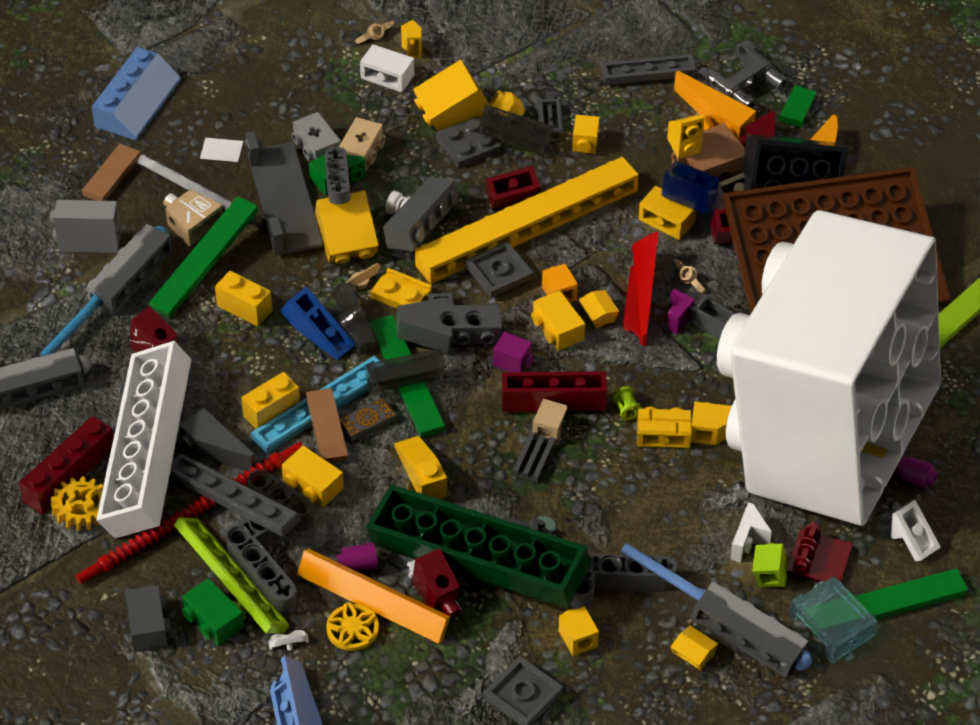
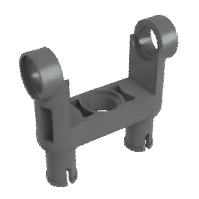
(756, 72)

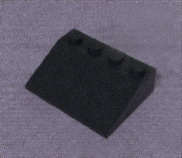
(790, 160)

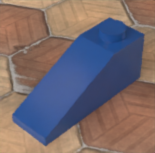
(317, 324)

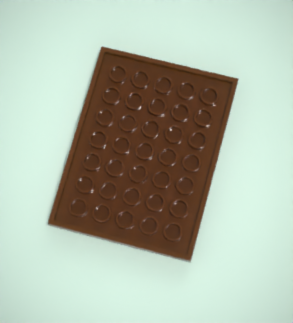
(780, 212)

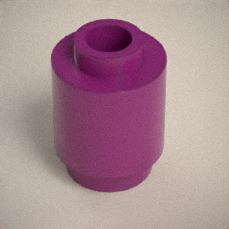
(916, 472)

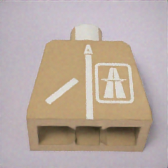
(191, 215)

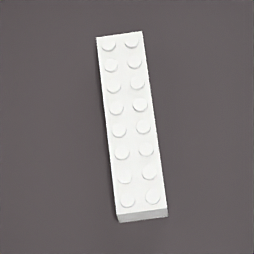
(144, 440)

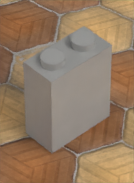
(86, 226)

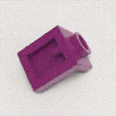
(679, 313)

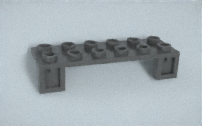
(283, 196)

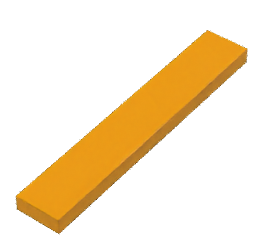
(373, 595)

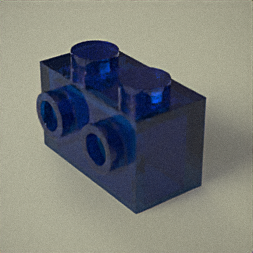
(690, 187)

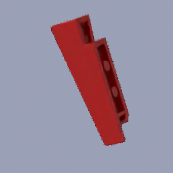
(641, 287)

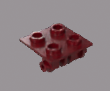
(818, 555)

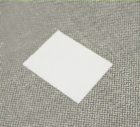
(221, 149)

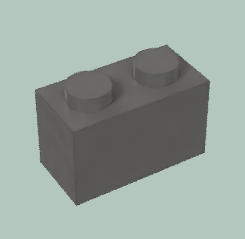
(146, 617)

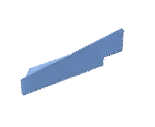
(293, 697)

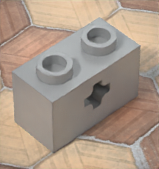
(314, 136)

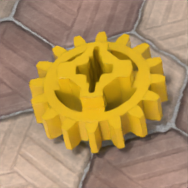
(80, 503)

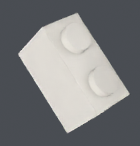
(387, 68)

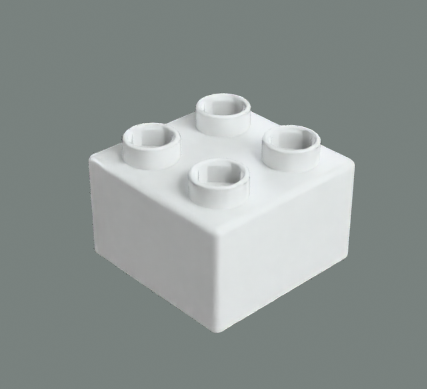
(834, 361)

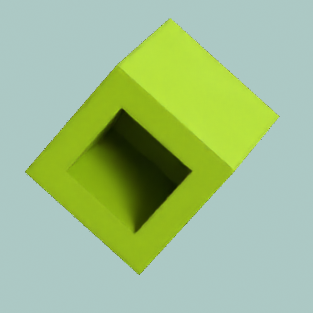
(770, 565)

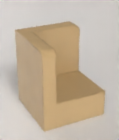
(549, 419)

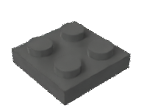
(464, 143)
(499, 269)
(523, 692)

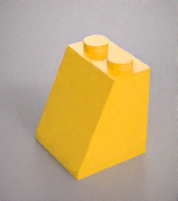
(450, 97)
(346, 228)

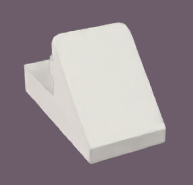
(913, 528)
(751, 530)

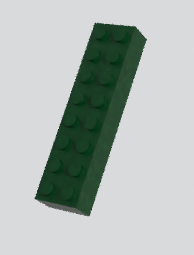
(480, 545)

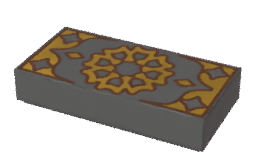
(367, 419)

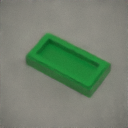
(797, 106)

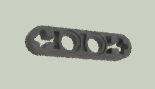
(337, 175)

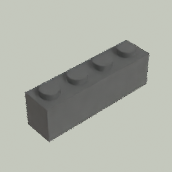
(420, 214)

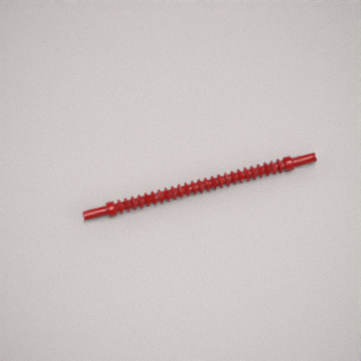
(106, 562)

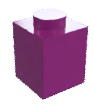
(512, 353)

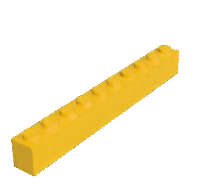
(527, 218)

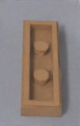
(111, 173)
(326, 425)

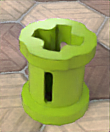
(626, 402)

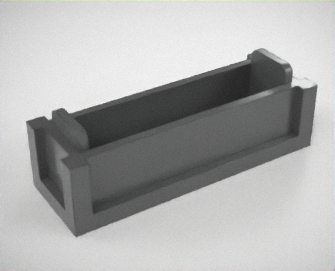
(709, 316)

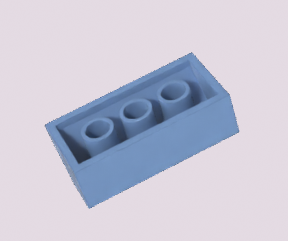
(135, 94)

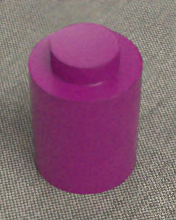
(359, 557)

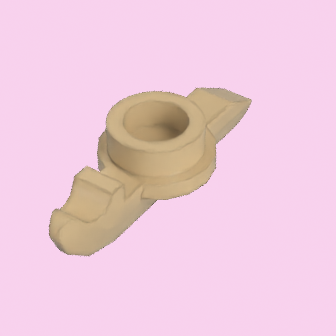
(374, 31)
(689, 275)
(361, 279)

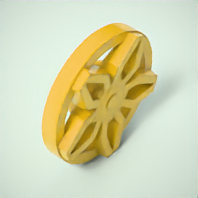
(352, 627)

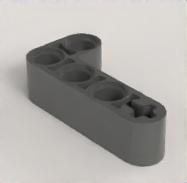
(248, 547)
(620, 573)

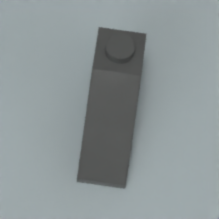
(214, 442)

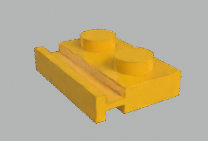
(399, 289)

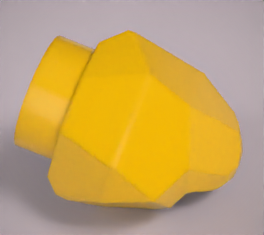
(508, 102)

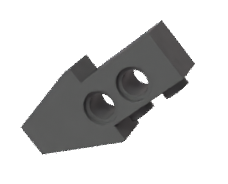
(442, 325)

